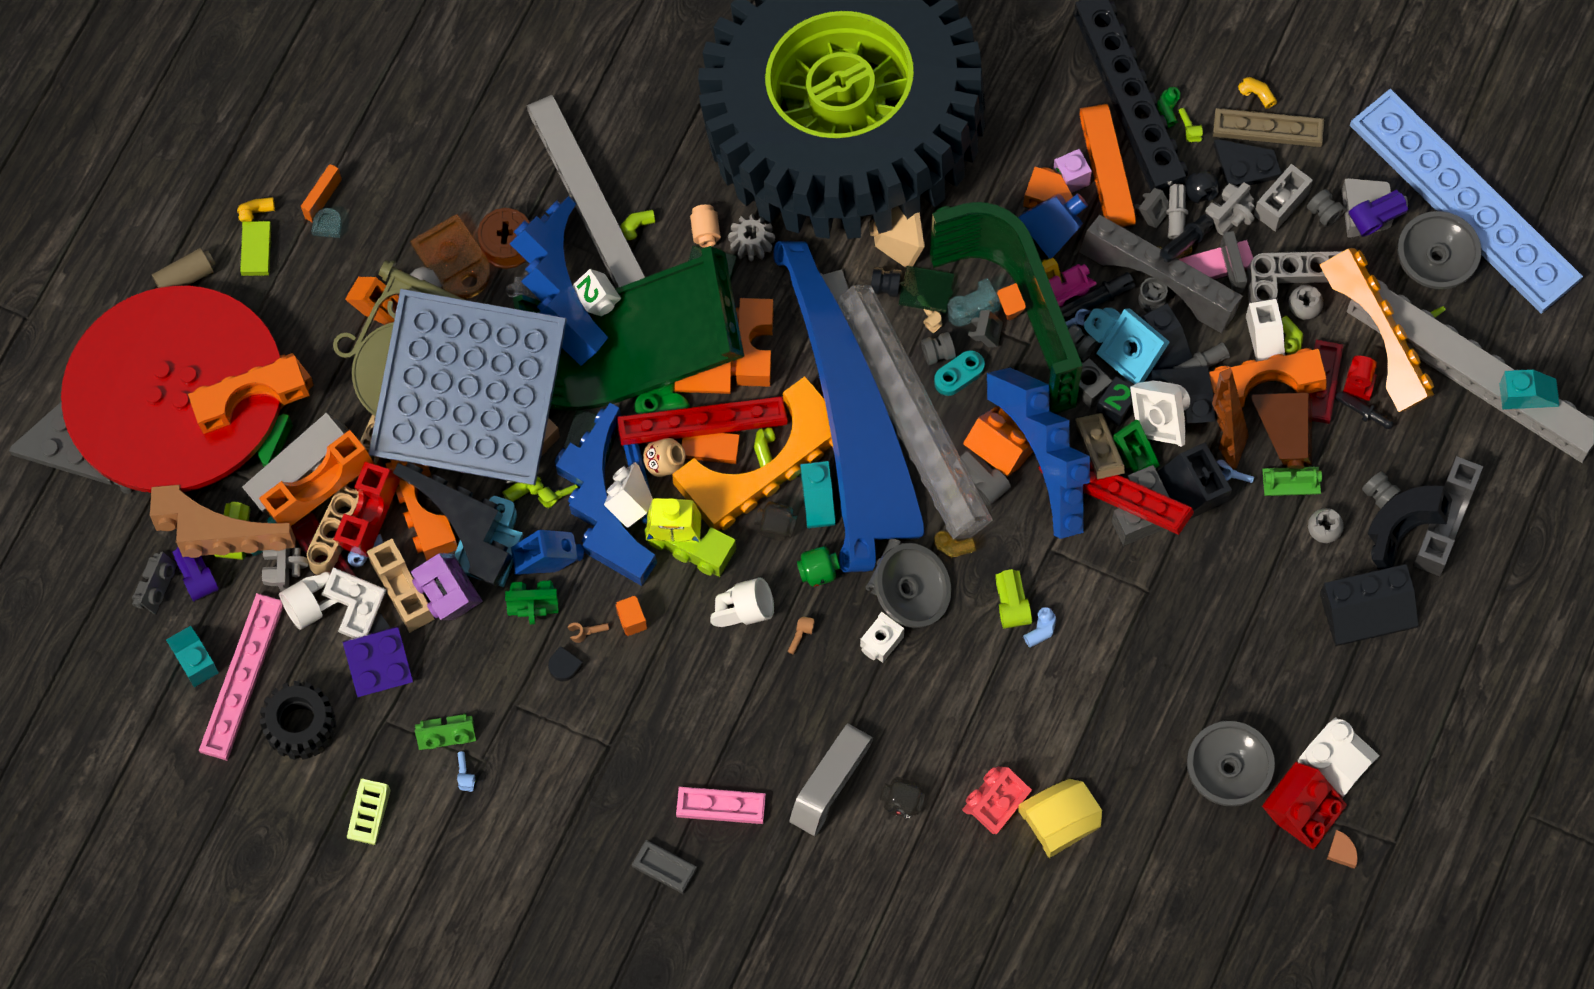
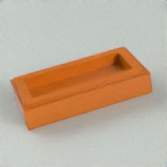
(321, 192)
(712, 447)

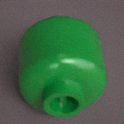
(818, 566)

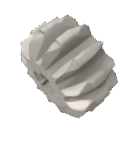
(749, 228)

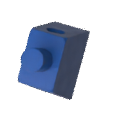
(1054, 222)
(555, 548)

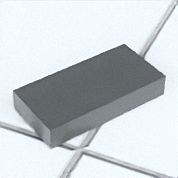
(1233, 262)
(664, 866)

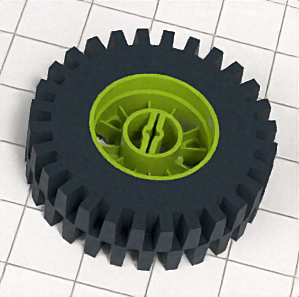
(844, 146)

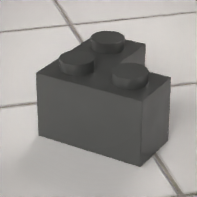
(1131, 527)

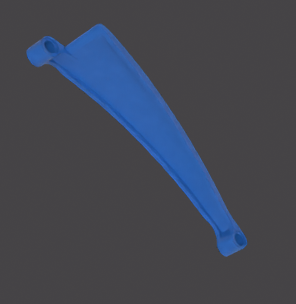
(870, 465)

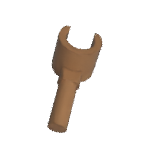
(804, 625)
(586, 630)

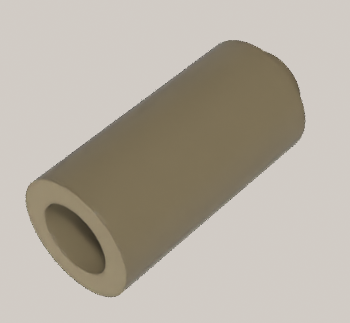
(185, 270)

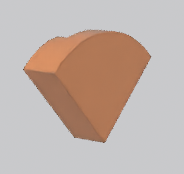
(1343, 850)

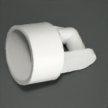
(751, 602)
(301, 603)

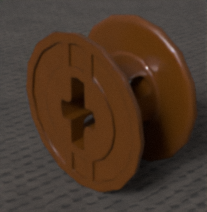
(492, 233)

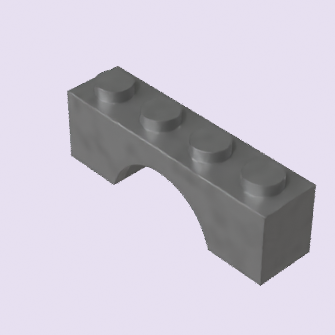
(1441, 537)

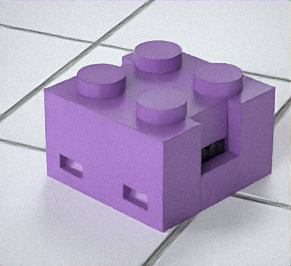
(445, 586)

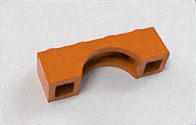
(1299, 370)
(215, 403)
(293, 500)
(432, 530)

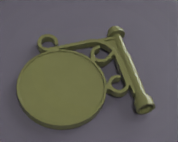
(373, 350)

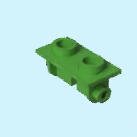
(1292, 481)
(433, 734)

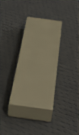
(1268, 127)

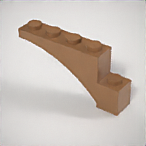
(211, 533)

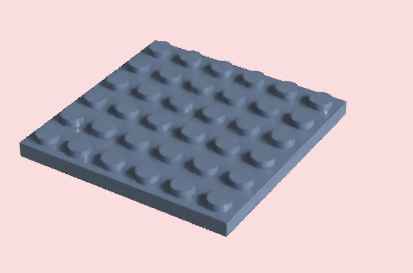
(467, 387)

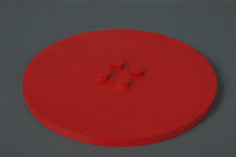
(132, 385)

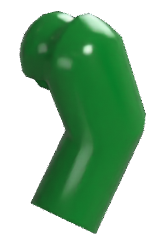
(1167, 103)

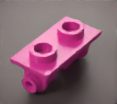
(1075, 283)

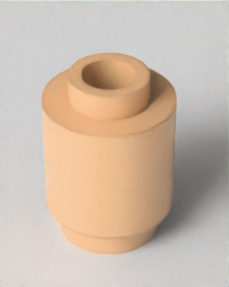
(705, 225)

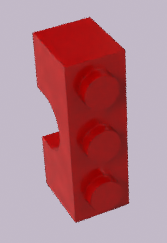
(375, 490)

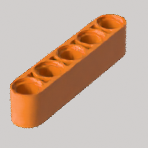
(1107, 165)

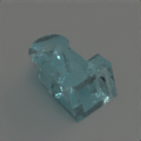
(964, 309)

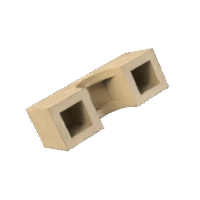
(399, 585)

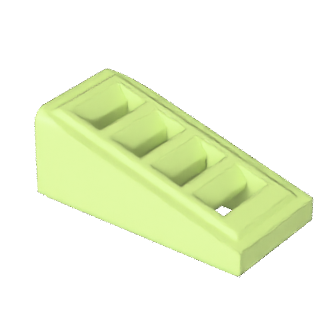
(361, 798)

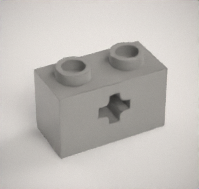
(1283, 197)

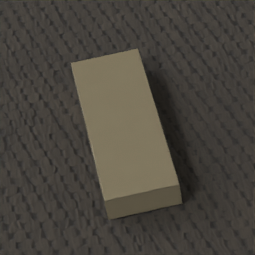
(1099, 446)

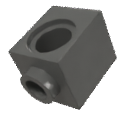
(1092, 393)

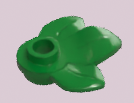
(662, 400)

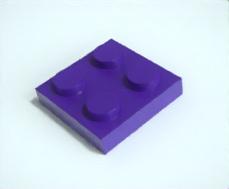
(377, 661)

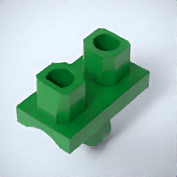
(531, 602)

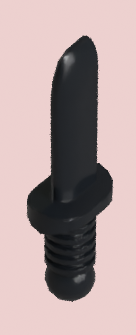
(1365, 410)

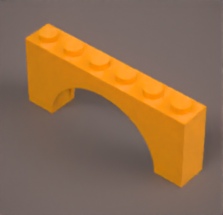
(728, 495)

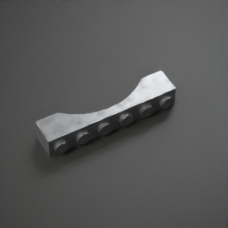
(1206, 297)

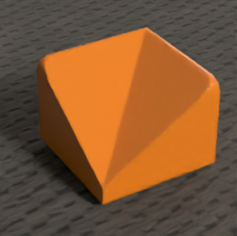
(1011, 301)
(631, 616)

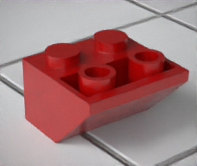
(1304, 804)

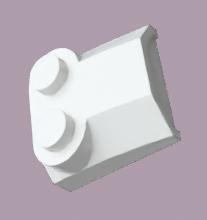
(1161, 410)
(1339, 755)

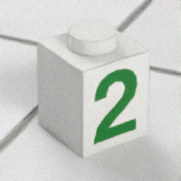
(596, 293)

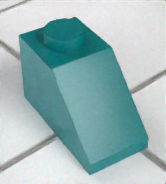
(1528, 390)
(817, 494)
(192, 656)

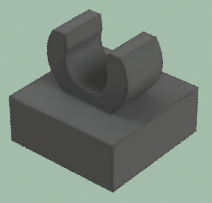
(1153, 207)
(988, 328)

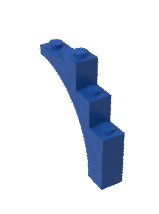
(548, 279)
(1048, 435)
(586, 468)

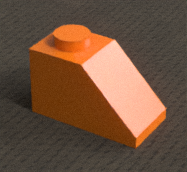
(1044, 185)
(366, 293)

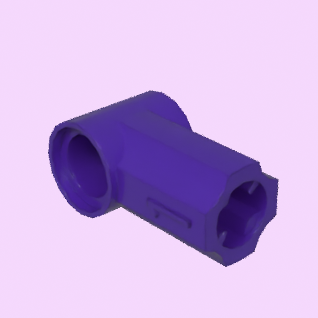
(1372, 215)
(196, 575)

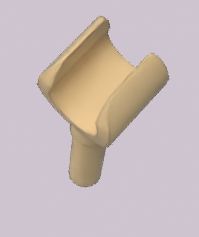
(933, 321)

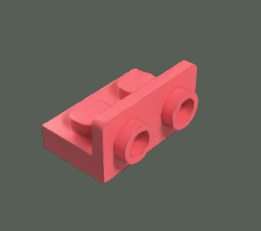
(996, 798)

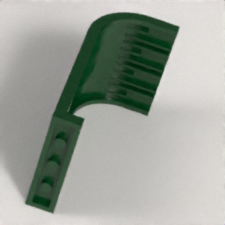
(1001, 237)
(655, 335)

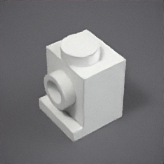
(881, 648)

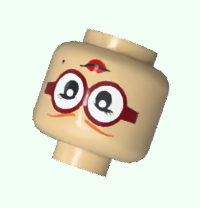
(663, 457)

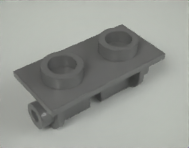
(159, 572)

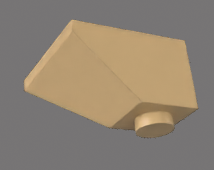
(905, 239)

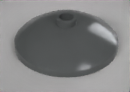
(1443, 236)
(924, 582)
(1236, 746)

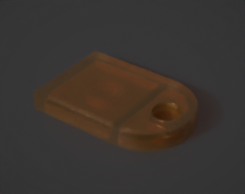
(453, 257)

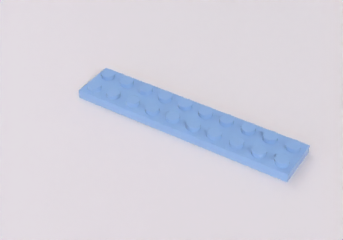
(1456, 188)

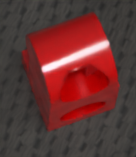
(1361, 377)

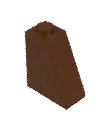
(1289, 425)

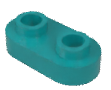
(961, 373)

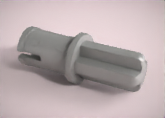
(1176, 210)

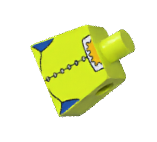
(673, 520)

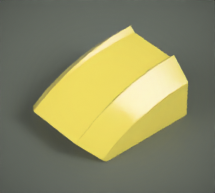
(1062, 815)

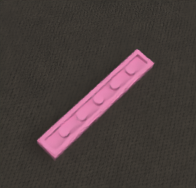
(241, 677)

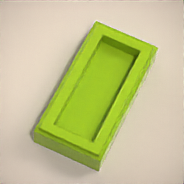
(255, 248)

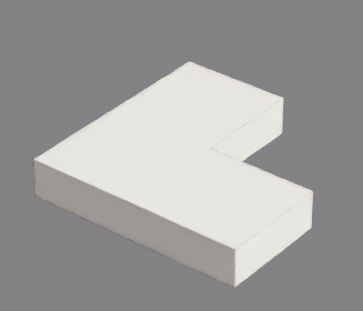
(360, 597)

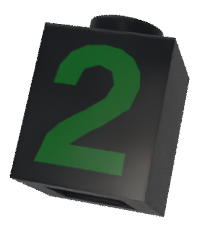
(1116, 401)

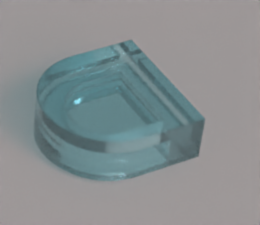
(327, 223)

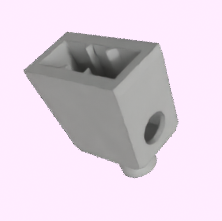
(1357, 191)

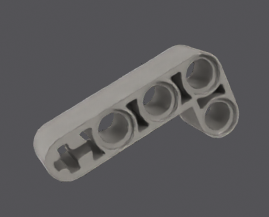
(1276, 273)
(829, 779)

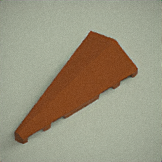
(1230, 418)

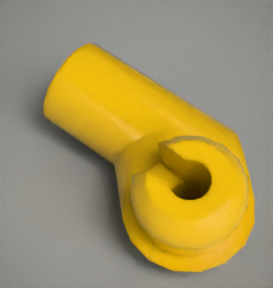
(1260, 88)
(255, 206)

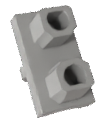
(1235, 209)
(280, 575)

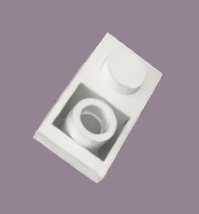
(1265, 329)
(628, 495)

